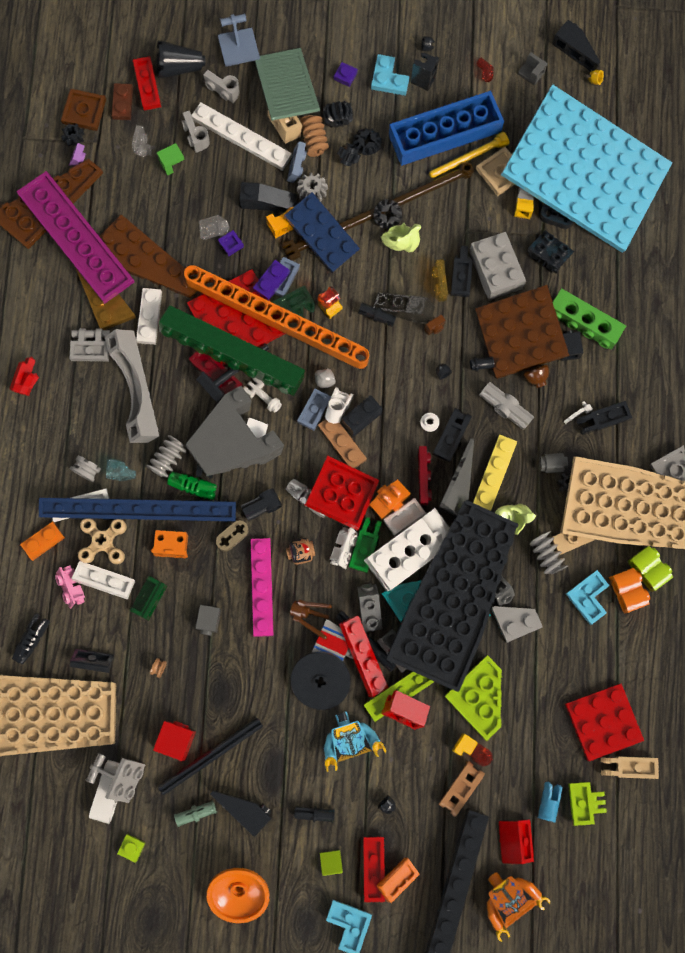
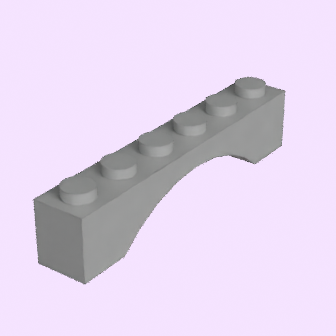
(124, 350)

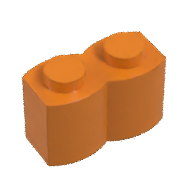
(629, 590)

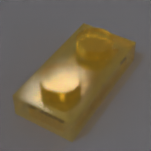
(441, 287)

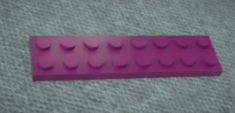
(75, 237)

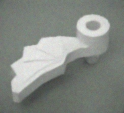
(587, 408)

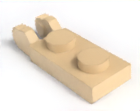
(632, 767)

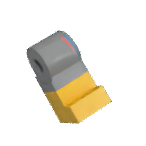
(524, 203)

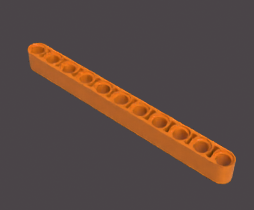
(281, 324)

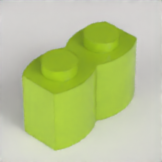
(651, 568)

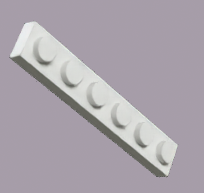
(241, 136)

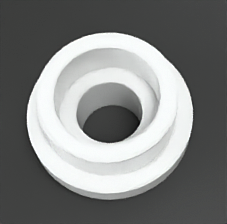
(429, 428)

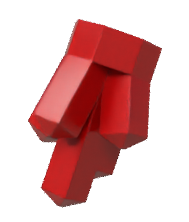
(23, 378)

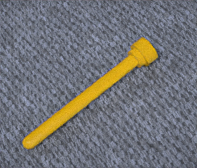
(501, 140)

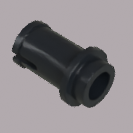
(481, 363)

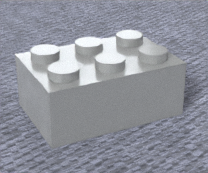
(497, 266)

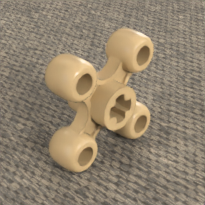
(97, 536)

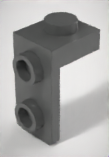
(370, 607)

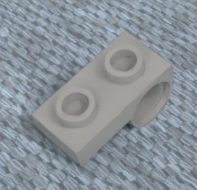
(221, 86)
(195, 132)

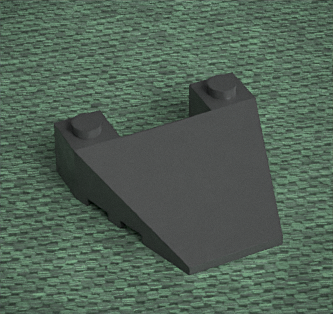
(226, 440)

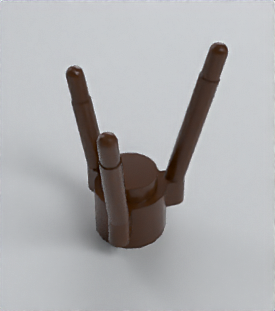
(300, 610)

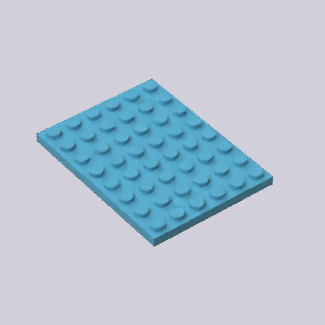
(586, 168)

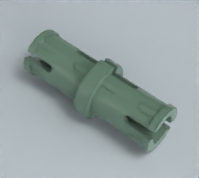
(195, 813)

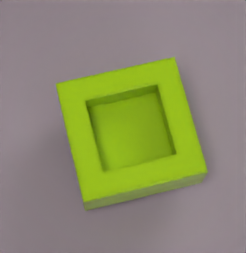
(131, 848)

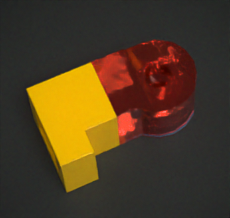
(329, 302)
(479, 753)

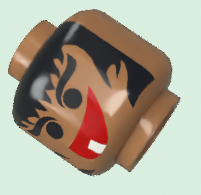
(300, 551)

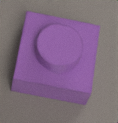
(78, 155)

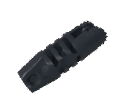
(30, 638)

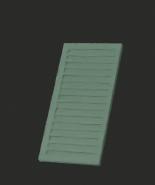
(286, 84)

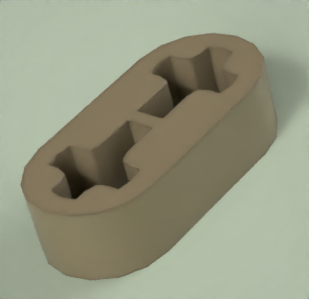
(229, 532)

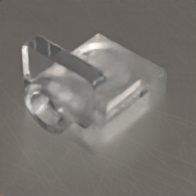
(139, 142)
(213, 227)

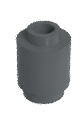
(553, 463)

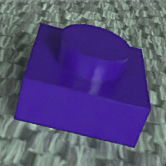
(345, 74)
(230, 243)

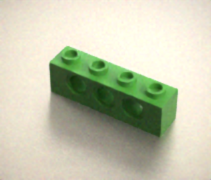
(596, 318)

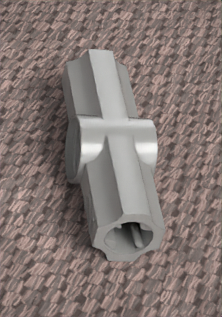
(506, 405)

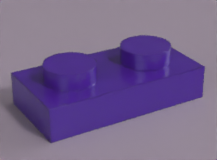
(271, 280)

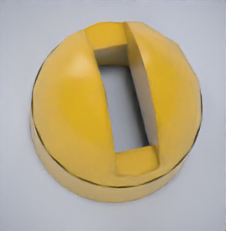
(596, 77)

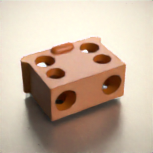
(170, 544)

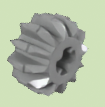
(312, 182)

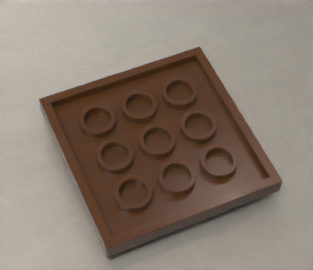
(522, 331)

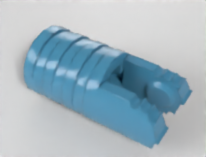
(550, 802)

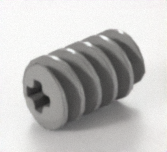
(167, 457)
(548, 554)

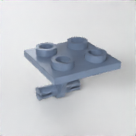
(238, 45)

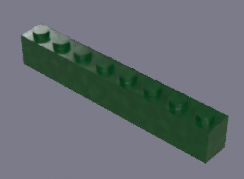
(231, 350)

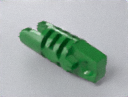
(192, 485)

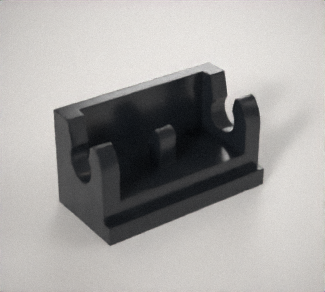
(425, 73)

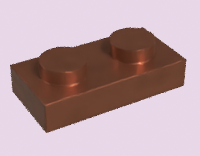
(122, 101)

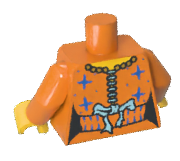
(510, 901)

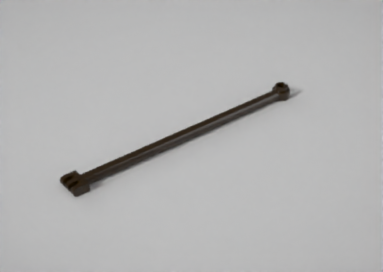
(407, 197)

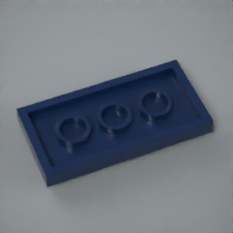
(321, 232)

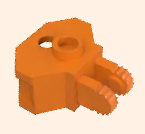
(389, 499)

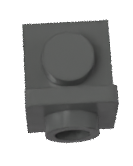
(504, 592)

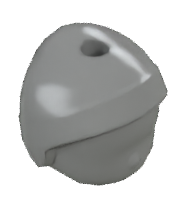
(324, 378)

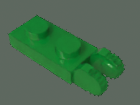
(364, 546)

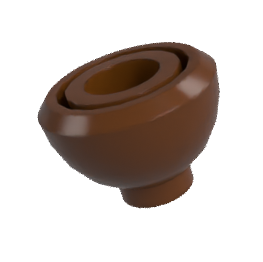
(537, 375)

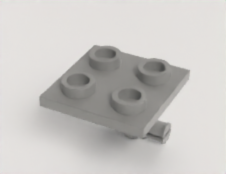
(124, 780)

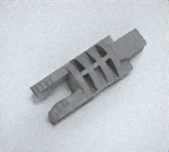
(300, 493)

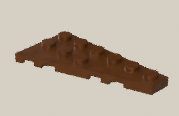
(22, 223)
(144, 257)

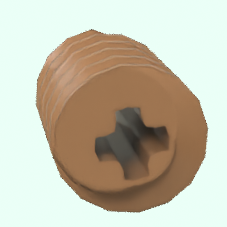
(314, 135)

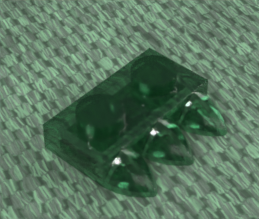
(297, 301)

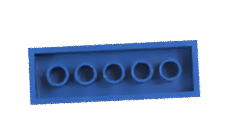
(446, 128)

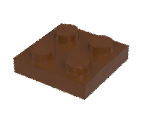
(83, 109)

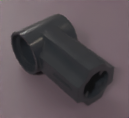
(266, 502)

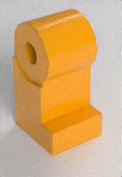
(279, 225)

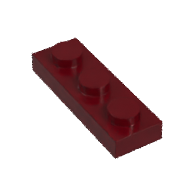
(214, 369)
(424, 476)

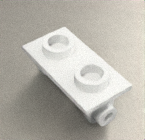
(347, 539)

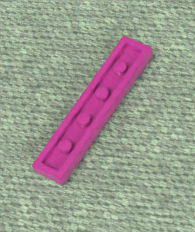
(262, 587)

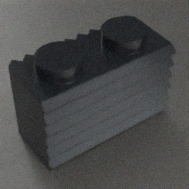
(361, 416)

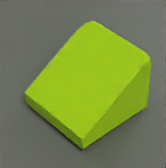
(331, 863)

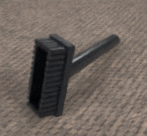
(212, 387)

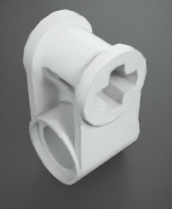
(337, 406)

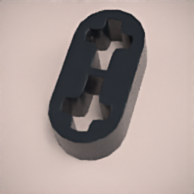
(555, 218)

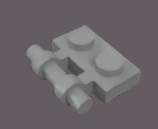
(89, 350)

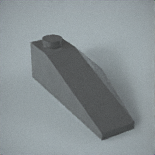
(460, 484)

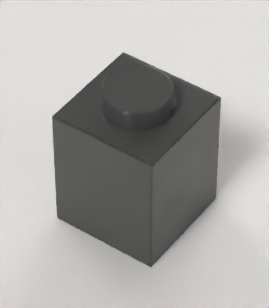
(208, 620)

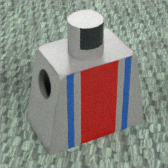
(334, 643)

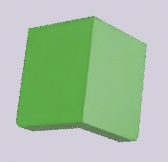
(170, 157)

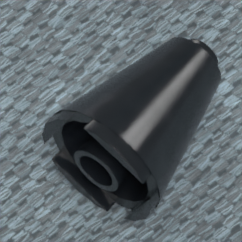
(177, 60)

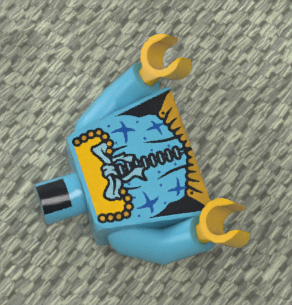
(349, 741)

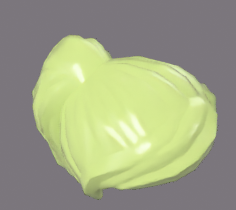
(402, 237)
(518, 513)

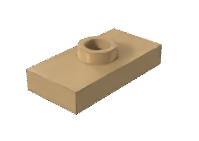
(569, 542)

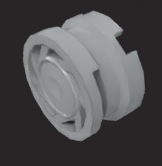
(85, 468)

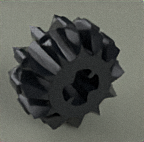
(337, 114)

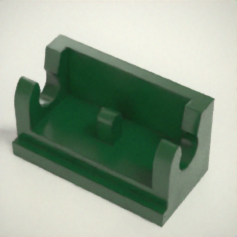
(148, 598)

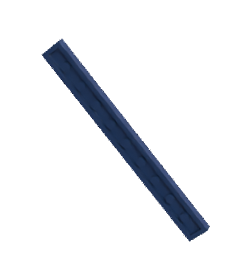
(137, 509)

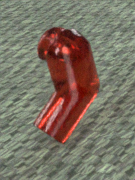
(488, 69)

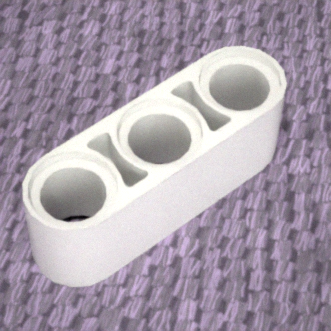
(104, 808)

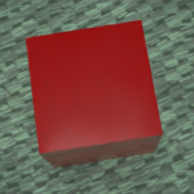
(174, 740)

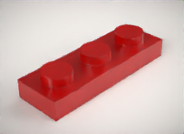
(147, 83)
(373, 868)

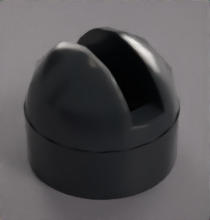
(426, 43)
(443, 371)
(387, 805)

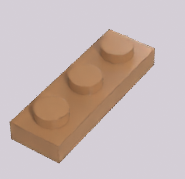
(342, 443)

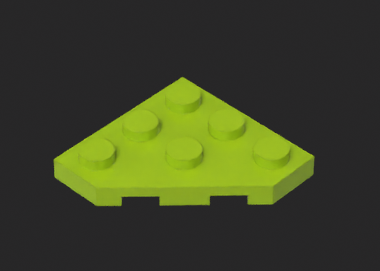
(480, 698)

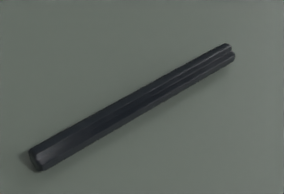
(210, 756)

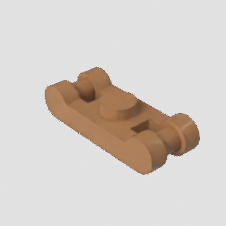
(461, 789)

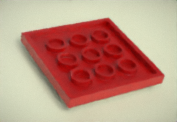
(232, 320)

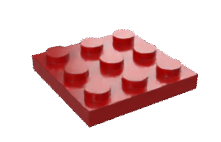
(342, 493)
(604, 722)

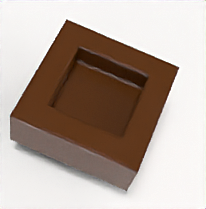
(435, 326)

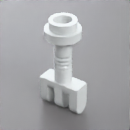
(273, 404)

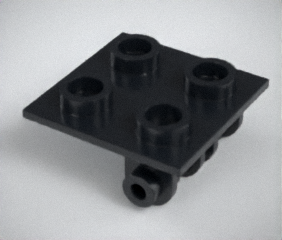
(550, 250)

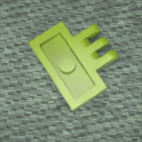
(584, 803)

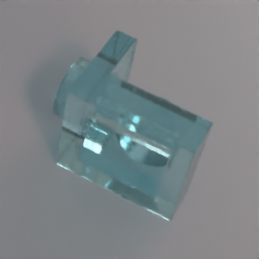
(118, 471)

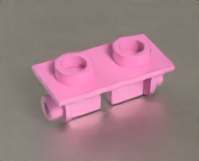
(71, 594)

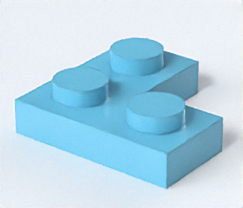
(386, 80)
(584, 597)
(355, 924)

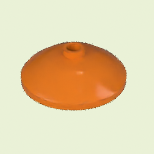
(234, 902)

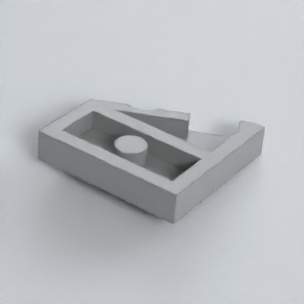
(516, 621)

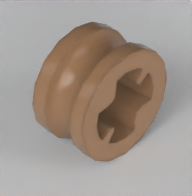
(158, 667)

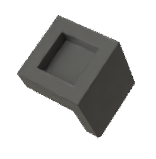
(533, 68)

